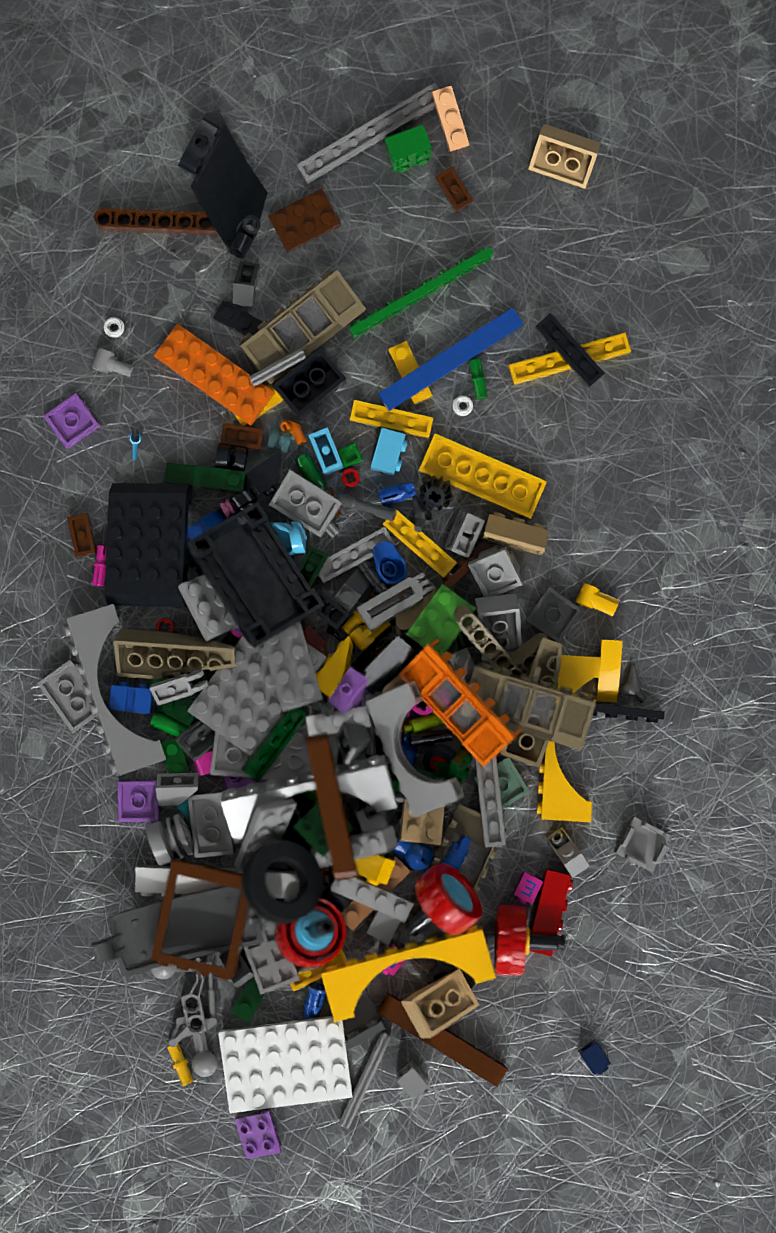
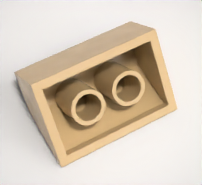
(564, 156)
(515, 533)

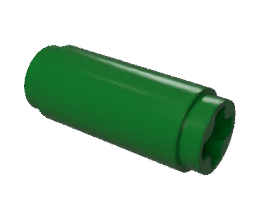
(310, 471)
(168, 724)

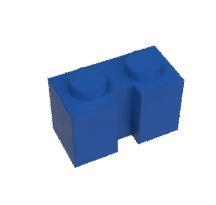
(131, 698)

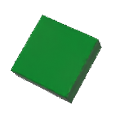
(349, 455)

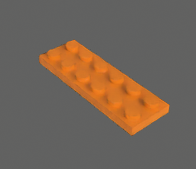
(213, 374)

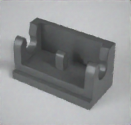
(196, 740)

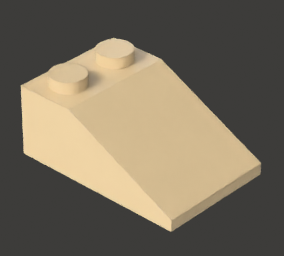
(440, 1004)

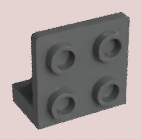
(364, 1024)

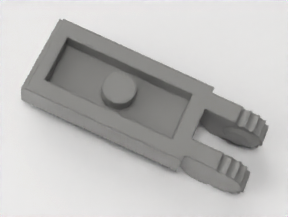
(177, 687)

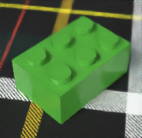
(438, 621)

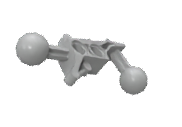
(204, 1061)

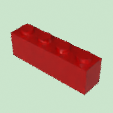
(551, 904)

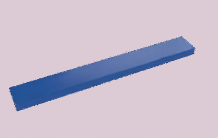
(450, 359)

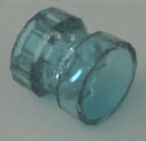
(284, 442)

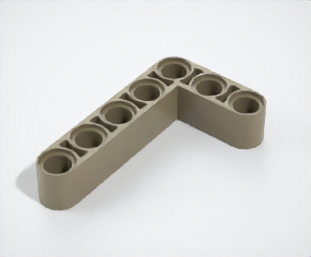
(514, 661)

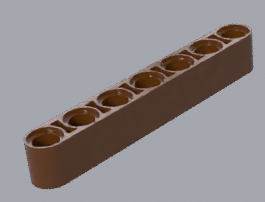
(154, 226)
(331, 806)
(447, 1043)

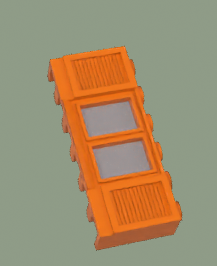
(458, 704)

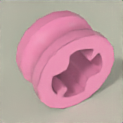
(227, 508)

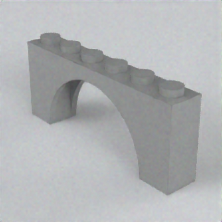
(388, 714)

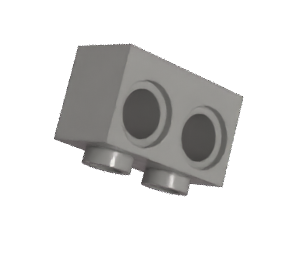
(464, 534)

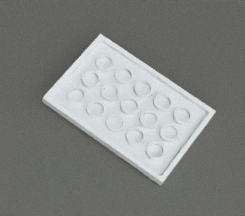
(285, 1064)

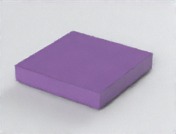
(71, 420)
(138, 801)

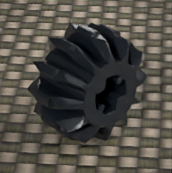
(436, 492)

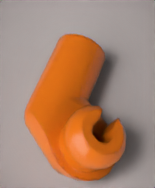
(293, 428)

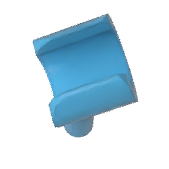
(135, 441)

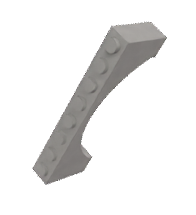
(125, 748)
(365, 779)

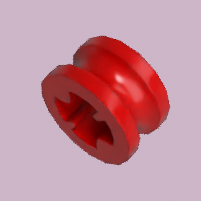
(356, 476)
(166, 621)

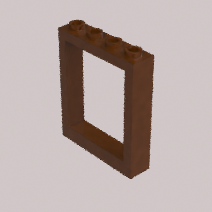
(208, 874)

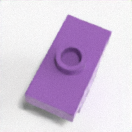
(349, 691)

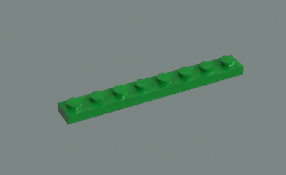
(413, 296)

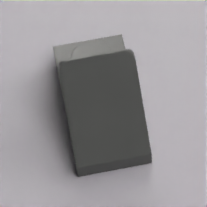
(243, 972)

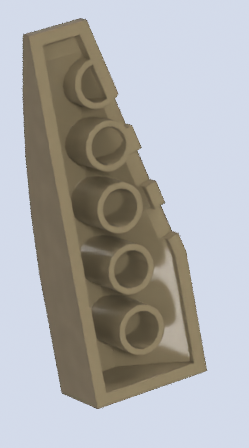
(165, 653)
(543, 667)

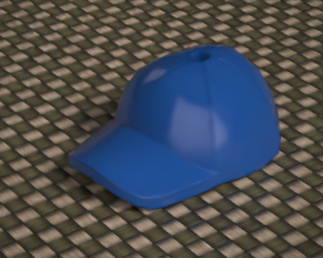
(388, 558)
(412, 853)

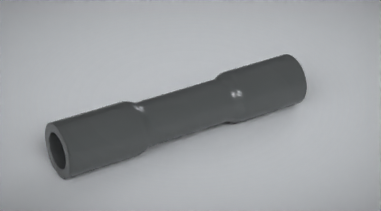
(378, 510)

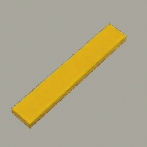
(553, 363)

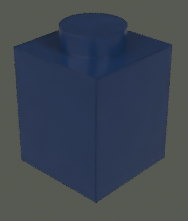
(594, 1058)

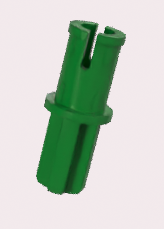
(478, 379)

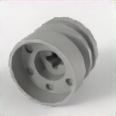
(166, 840)

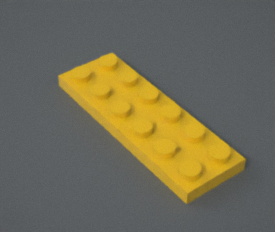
(483, 476)

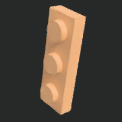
(450, 118)

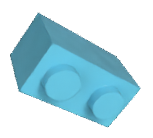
(326, 451)
(388, 452)

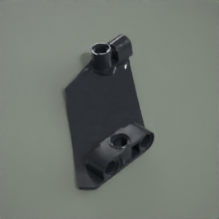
(224, 184)

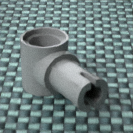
(107, 362)

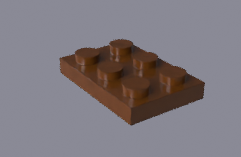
(304, 220)

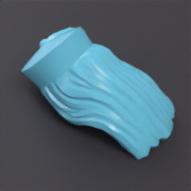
(291, 536)

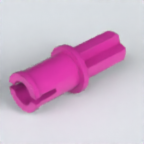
(99, 566)

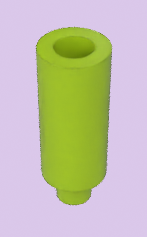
(422, 723)

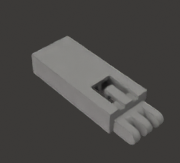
(387, 605)

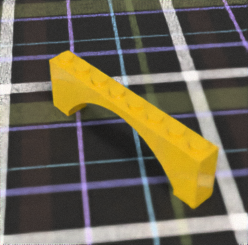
(558, 798)
(348, 980)

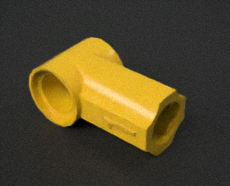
(592, 598)
(364, 638)

